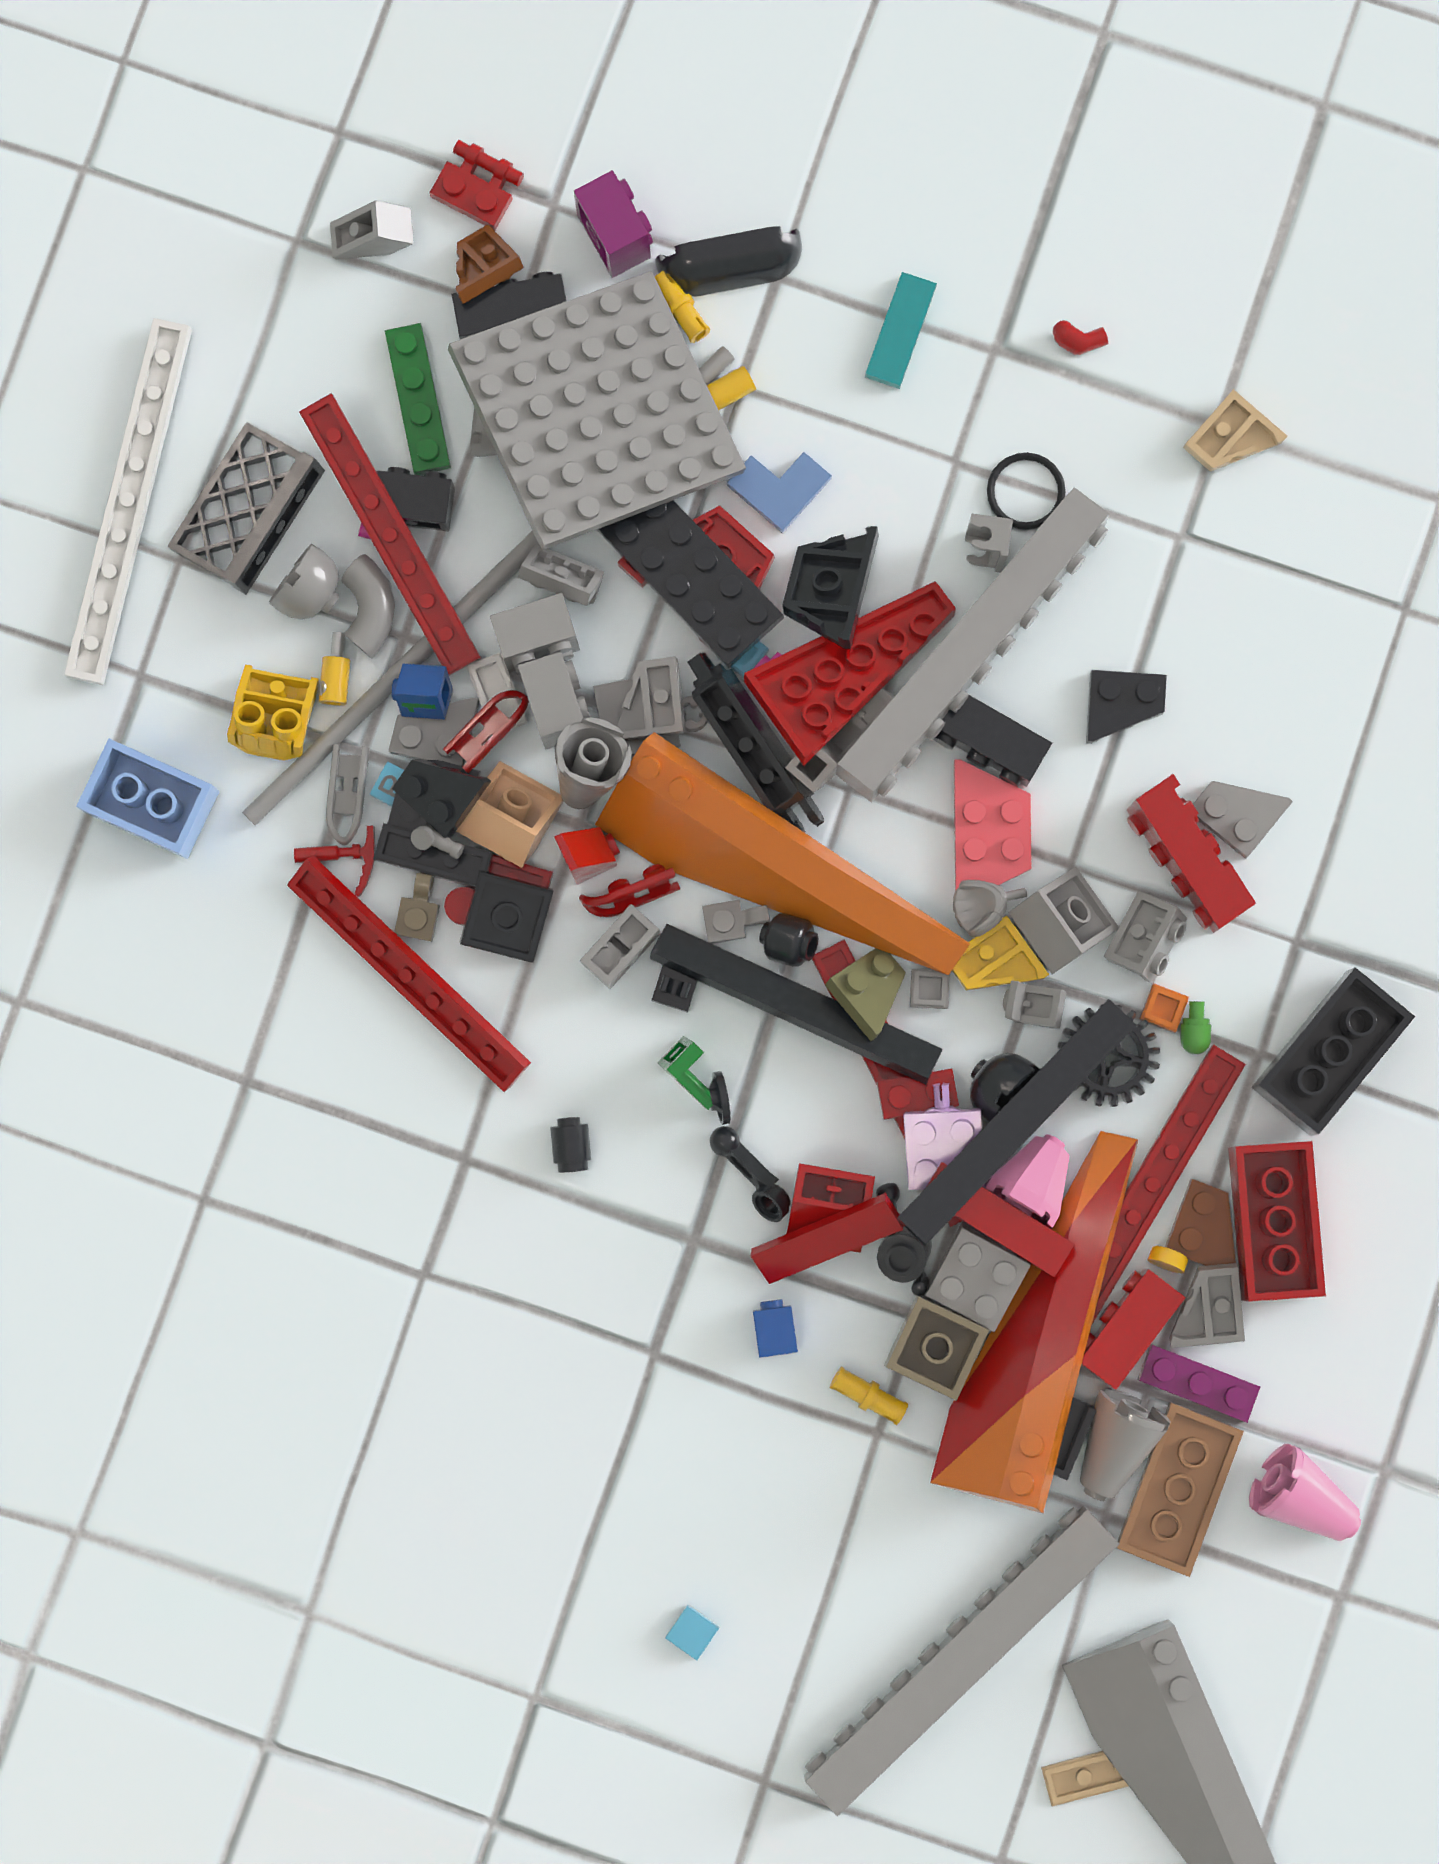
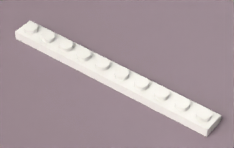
(128, 501)

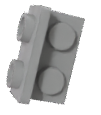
(561, 575)
(1147, 936)

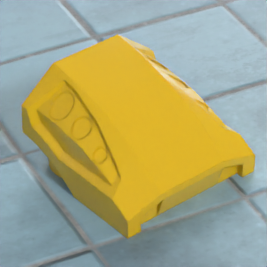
(271, 713)

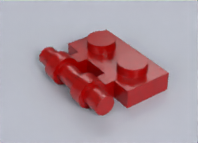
(472, 195)

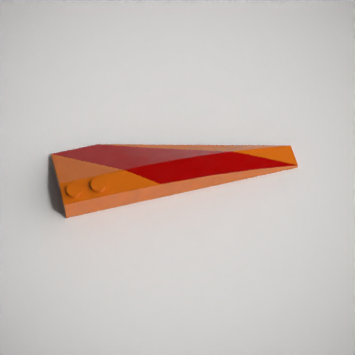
(1020, 1390)

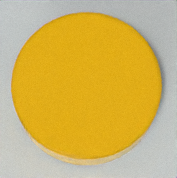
(1168, 1259)

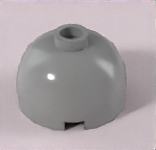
(308, 586)

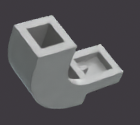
(823, 764)

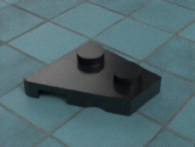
(1122, 701)
(440, 793)

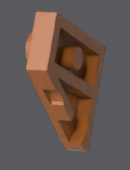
(484, 262)
(1203, 1226)

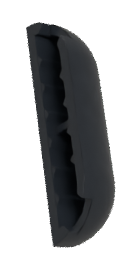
(732, 260)

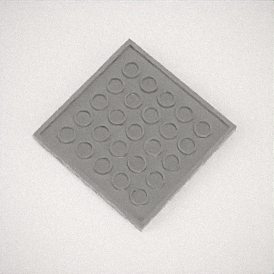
(596, 409)

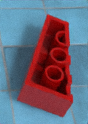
(1189, 855)

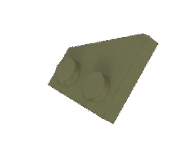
(868, 989)

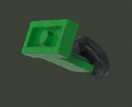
(677, 1064)

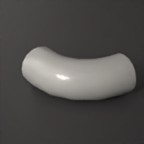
(374, 603)

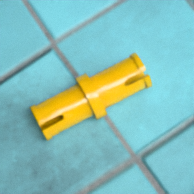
(682, 308)
(869, 1395)

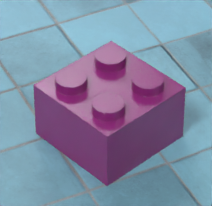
(613, 224)

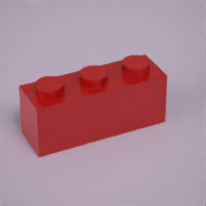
(1130, 1326)

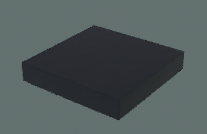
(506, 916)

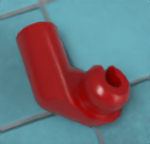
(1077, 341)

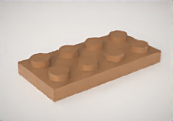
(1179, 1490)

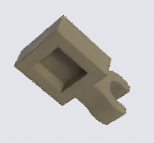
(417, 916)

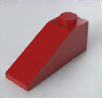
(587, 852)

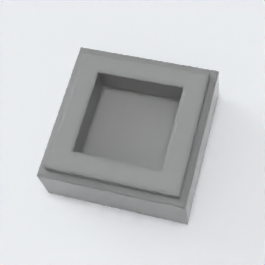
(929, 989)

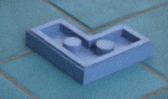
(784, 498)

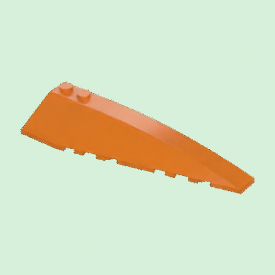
(724, 838)

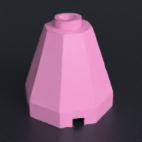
(1034, 1179)

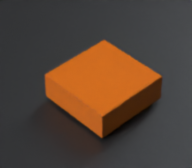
(1164, 1008)

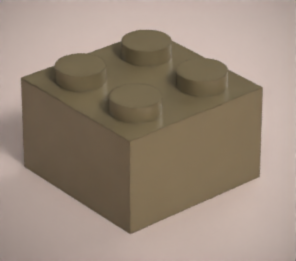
(936, 1347)

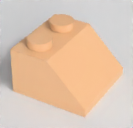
(511, 815)

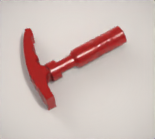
(333, 853)

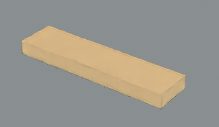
(1081, 1778)

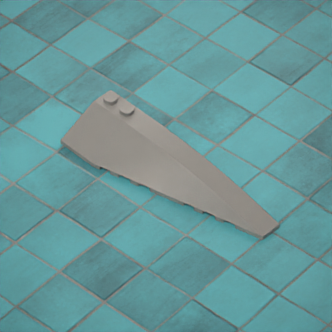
(1167, 1745)

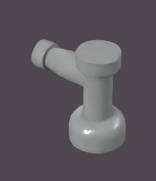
(426, 836)

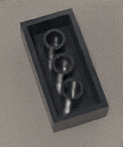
(1333, 1051)

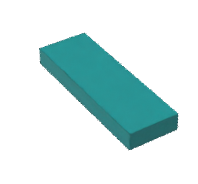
(900, 330)

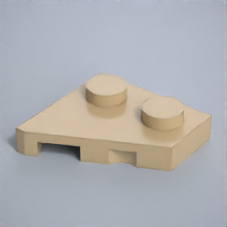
(1233, 434)

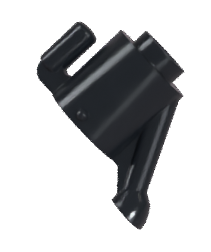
(901, 1253)

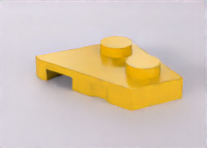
(998, 959)

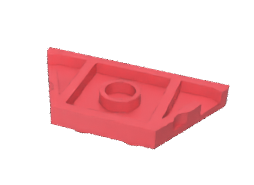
(989, 827)

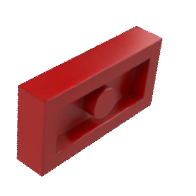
(909, 1095)

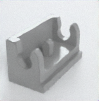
(989, 535)

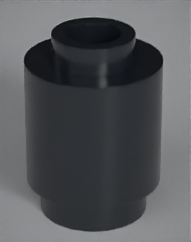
(570, 1145)

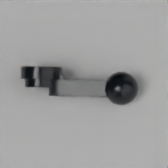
(769, 1198)

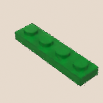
(417, 399)

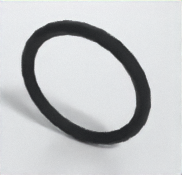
(1020, 457)

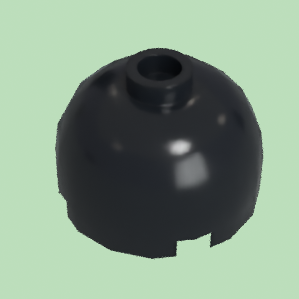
(998, 1082)

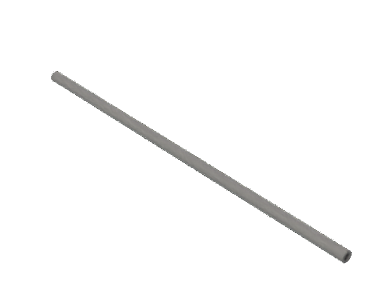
(416, 655)

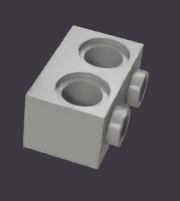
(620, 946)

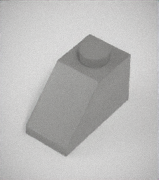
(371, 231)

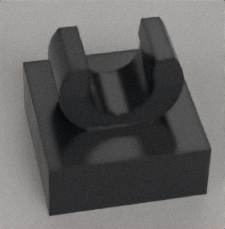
(674, 989)

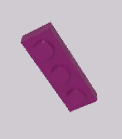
(1198, 1383)

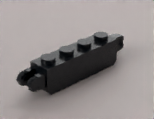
(750, 741)

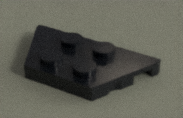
(830, 585)

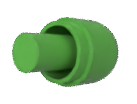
(1196, 1029)

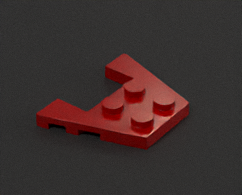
(734, 540)

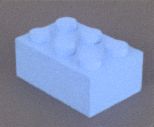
(148, 798)

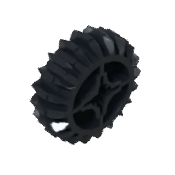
(1104, 1074)

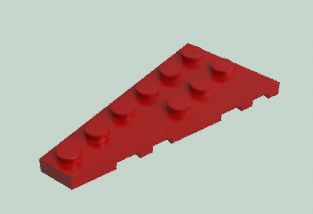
(823, 686)

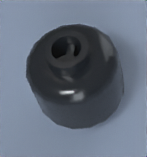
(789, 940)

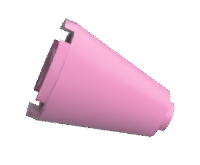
(1303, 1496)

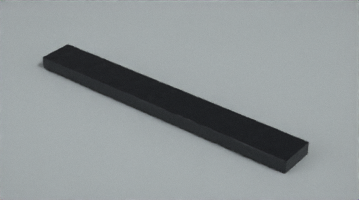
(792, 1002)
(1016, 1122)

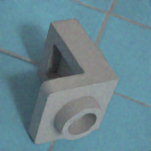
(1034, 1005)

